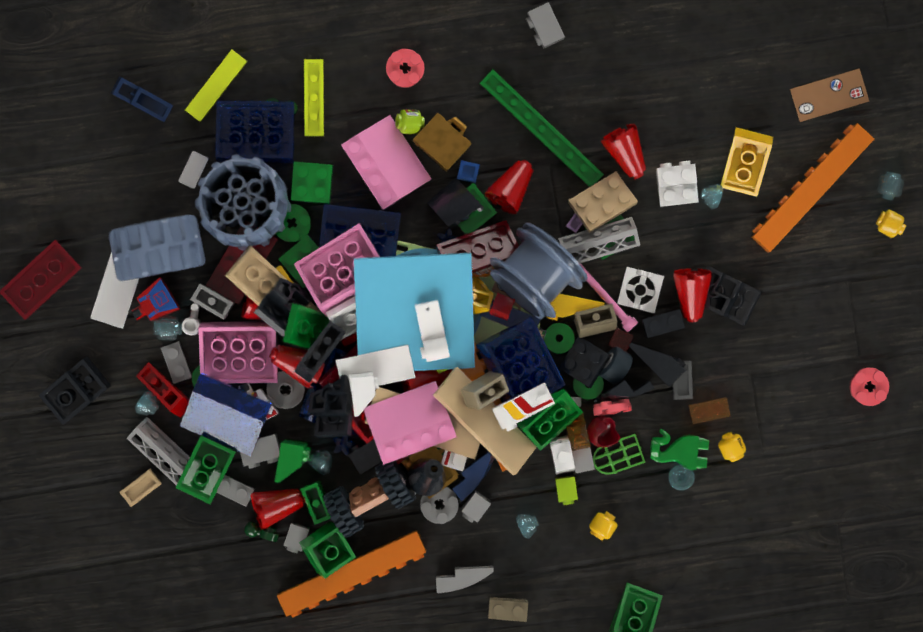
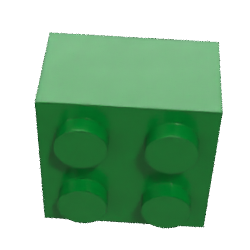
(312, 182)
(327, 550)

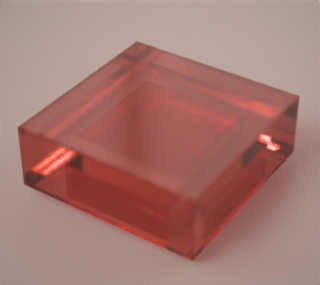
(621, 339)

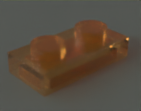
(709, 410)
(578, 434)

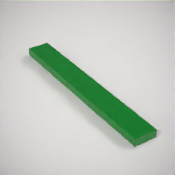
(541, 128)

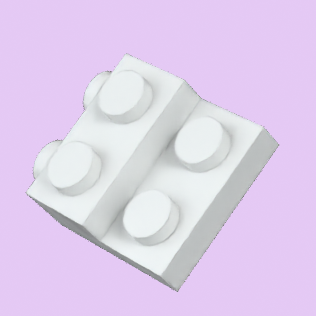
(677, 184)
(344, 316)

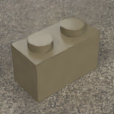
(595, 320)
(484, 390)
(508, 609)

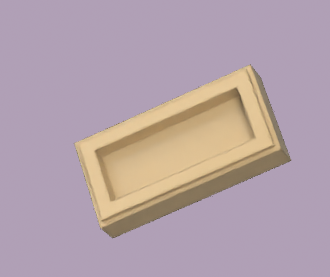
(140, 487)

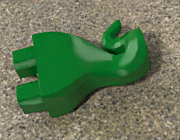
(682, 450)

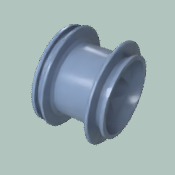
(537, 271)

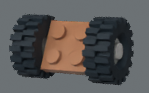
(347, 507)

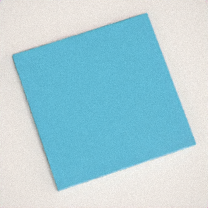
(387, 300)

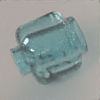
(890, 185)
(167, 328)

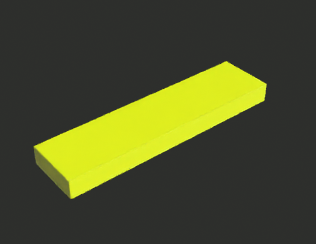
(216, 85)
(313, 97)

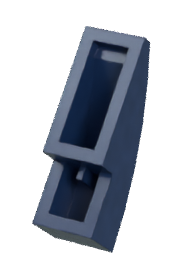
(141, 99)
(474, 475)

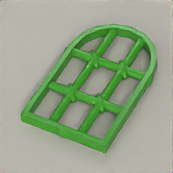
(623, 448)

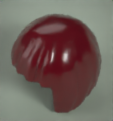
(603, 431)

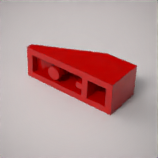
(163, 389)

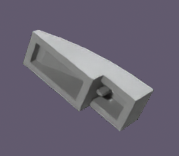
(463, 578)

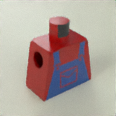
(155, 301)

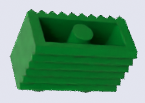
(313, 497)

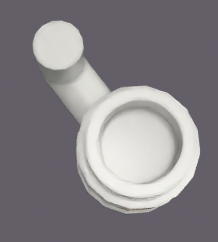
(191, 324)

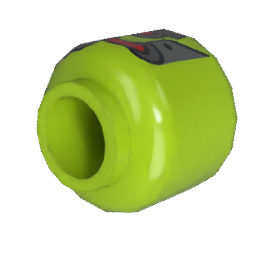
(409, 121)

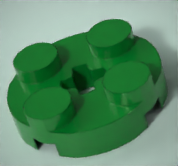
(303, 224)

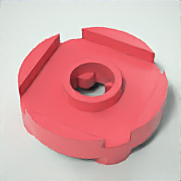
(396, 74)
(861, 394)
(610, 407)

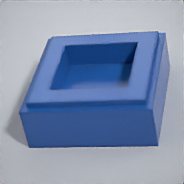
(468, 171)

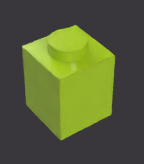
(566, 489)

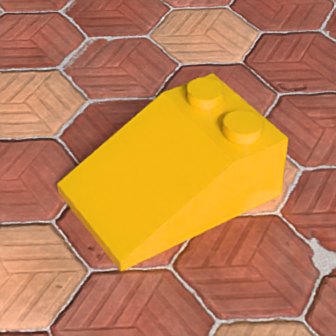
(746, 161)

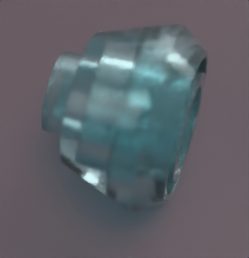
(712, 195)
(147, 404)
(321, 461)
(687, 478)
(527, 524)

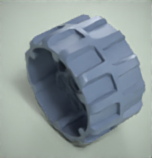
(233, 169)
(156, 247)

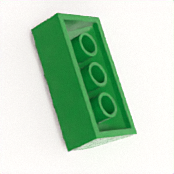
(291, 457)

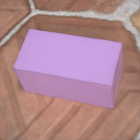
(574, 223)

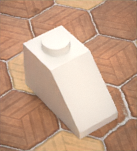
(363, 390)

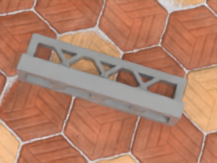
(611, 232)
(164, 447)

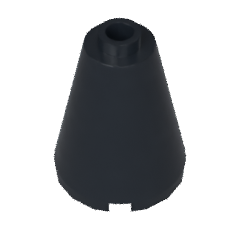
(426, 476)

